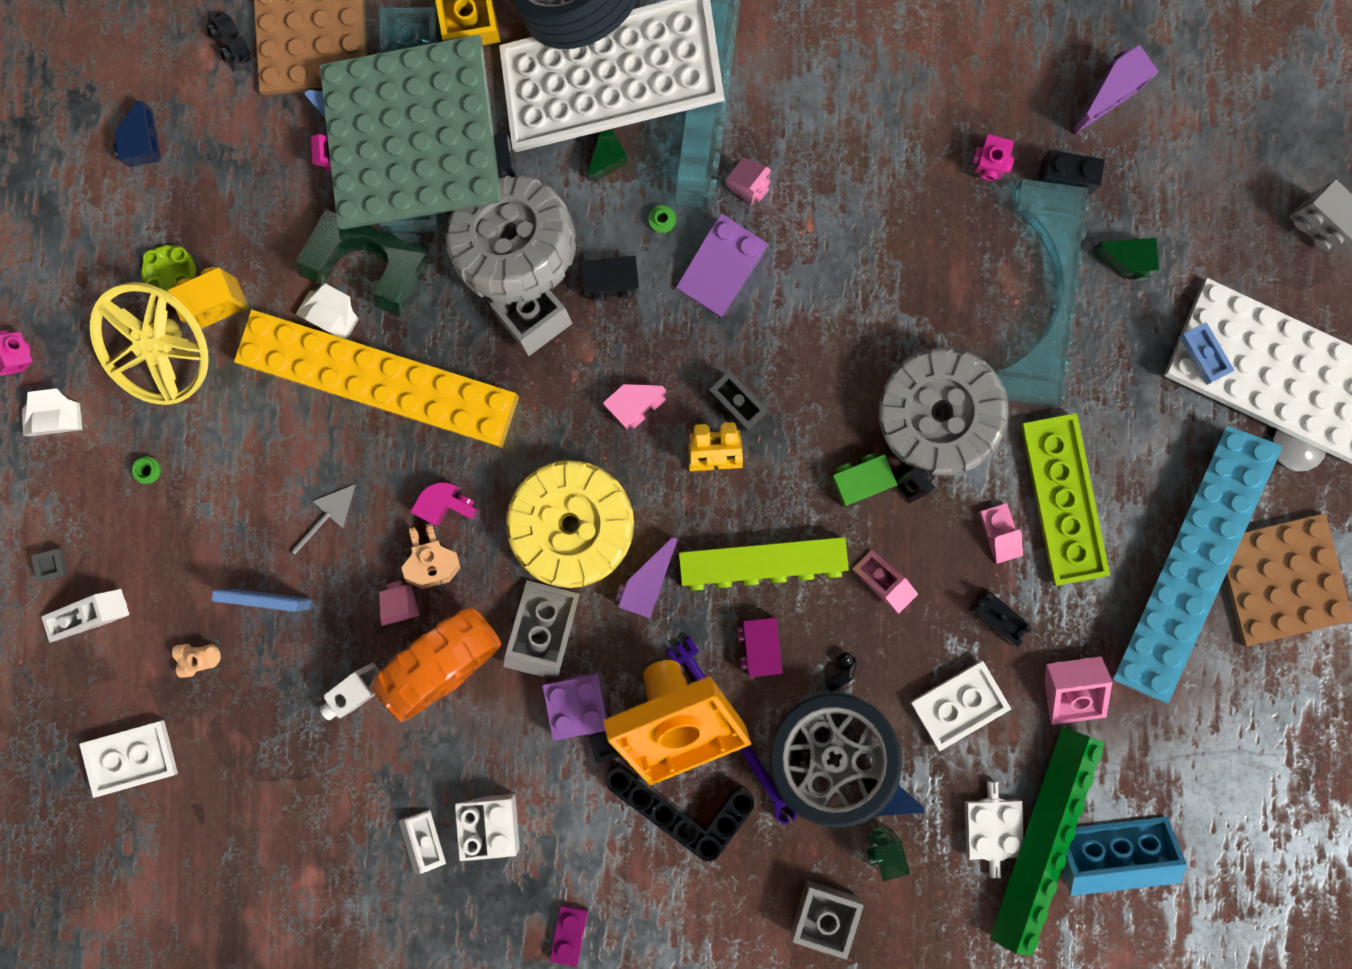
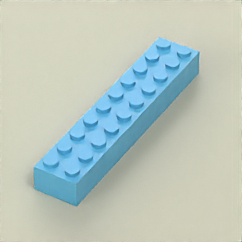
(1197, 564)

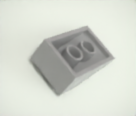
(541, 630)

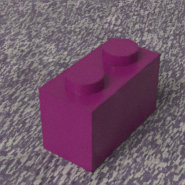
(761, 647)

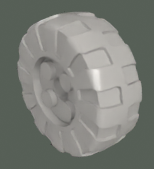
(515, 245)
(935, 379)

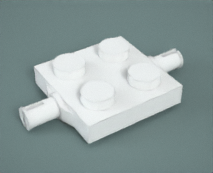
(993, 829)

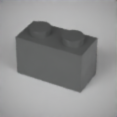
(737, 401)

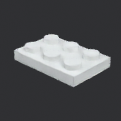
(960, 705)
(128, 758)

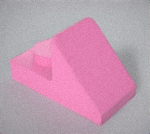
(1001, 533)

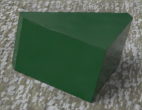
(607, 156)

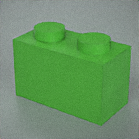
(863, 480)

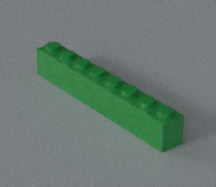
(1047, 842)

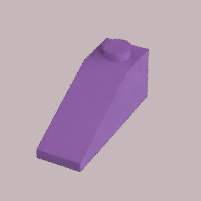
(644, 586)

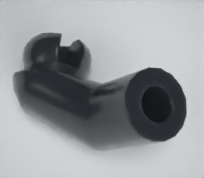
(845, 674)

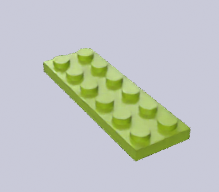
(1065, 499)

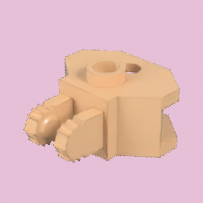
(427, 559)

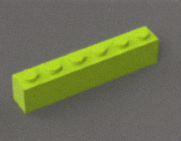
(763, 562)

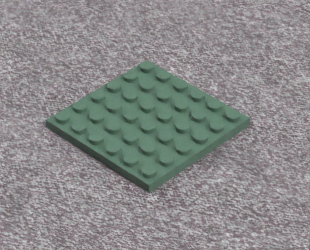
(410, 132)

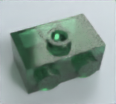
(887, 854)

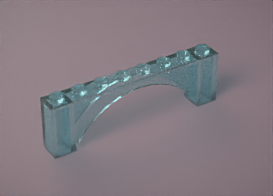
(1058, 218)

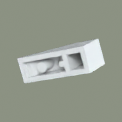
(85, 615)

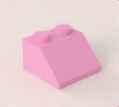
(1077, 690)

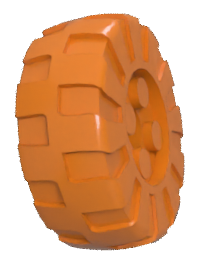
(435, 664)

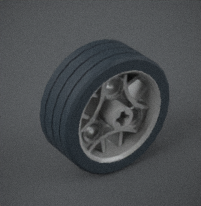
(572, 22)
(809, 718)

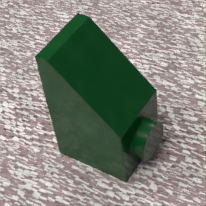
(1130, 257)

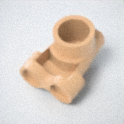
(194, 659)

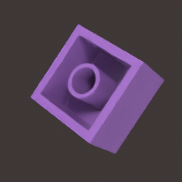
(575, 706)

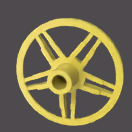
(149, 342)

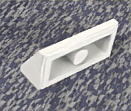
(422, 842)

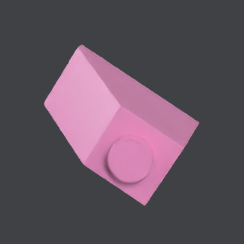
(885, 581)
(397, 603)

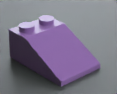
(1123, 79)
(722, 265)

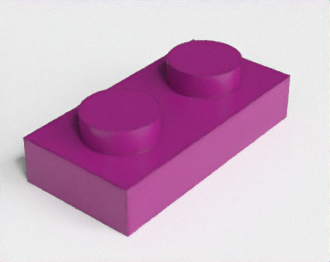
(569, 935)

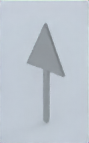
(335, 506)

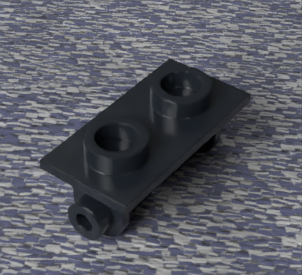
(222, 29)

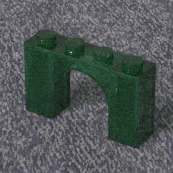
(329, 244)

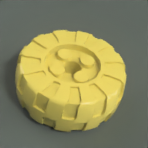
(538, 517)

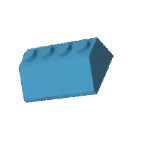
(1123, 857)

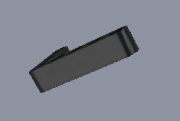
(679, 816)

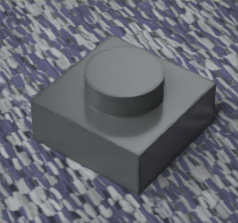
(49, 565)

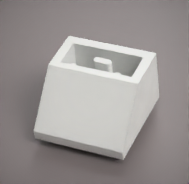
(487, 827)

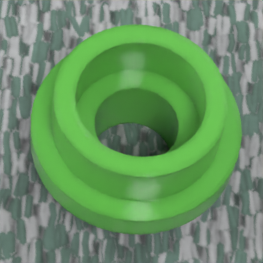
(662, 227)
(138, 470)

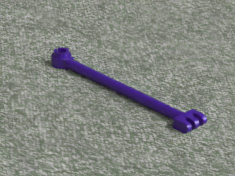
(687, 658)

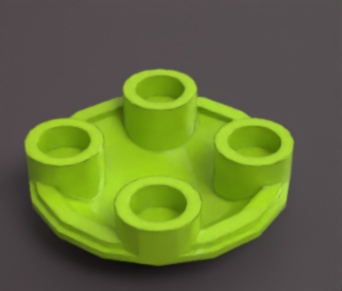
(167, 266)

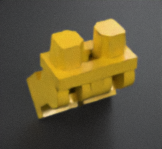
(715, 448)

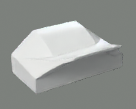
(329, 311)
(50, 413)

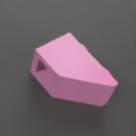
(749, 180)
(633, 401)

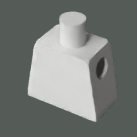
(350, 693)

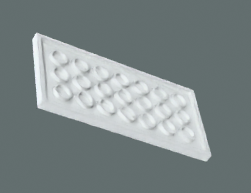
(643, 70)
(1281, 367)

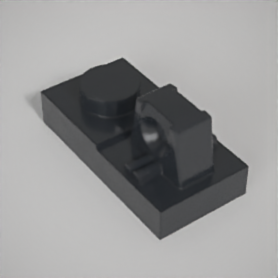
(914, 484)

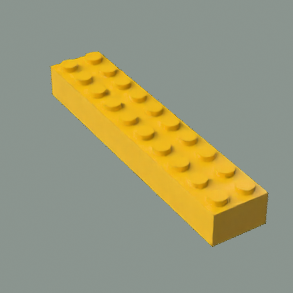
(376, 378)

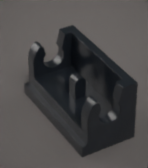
(1000, 618)

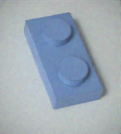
(1206, 353)

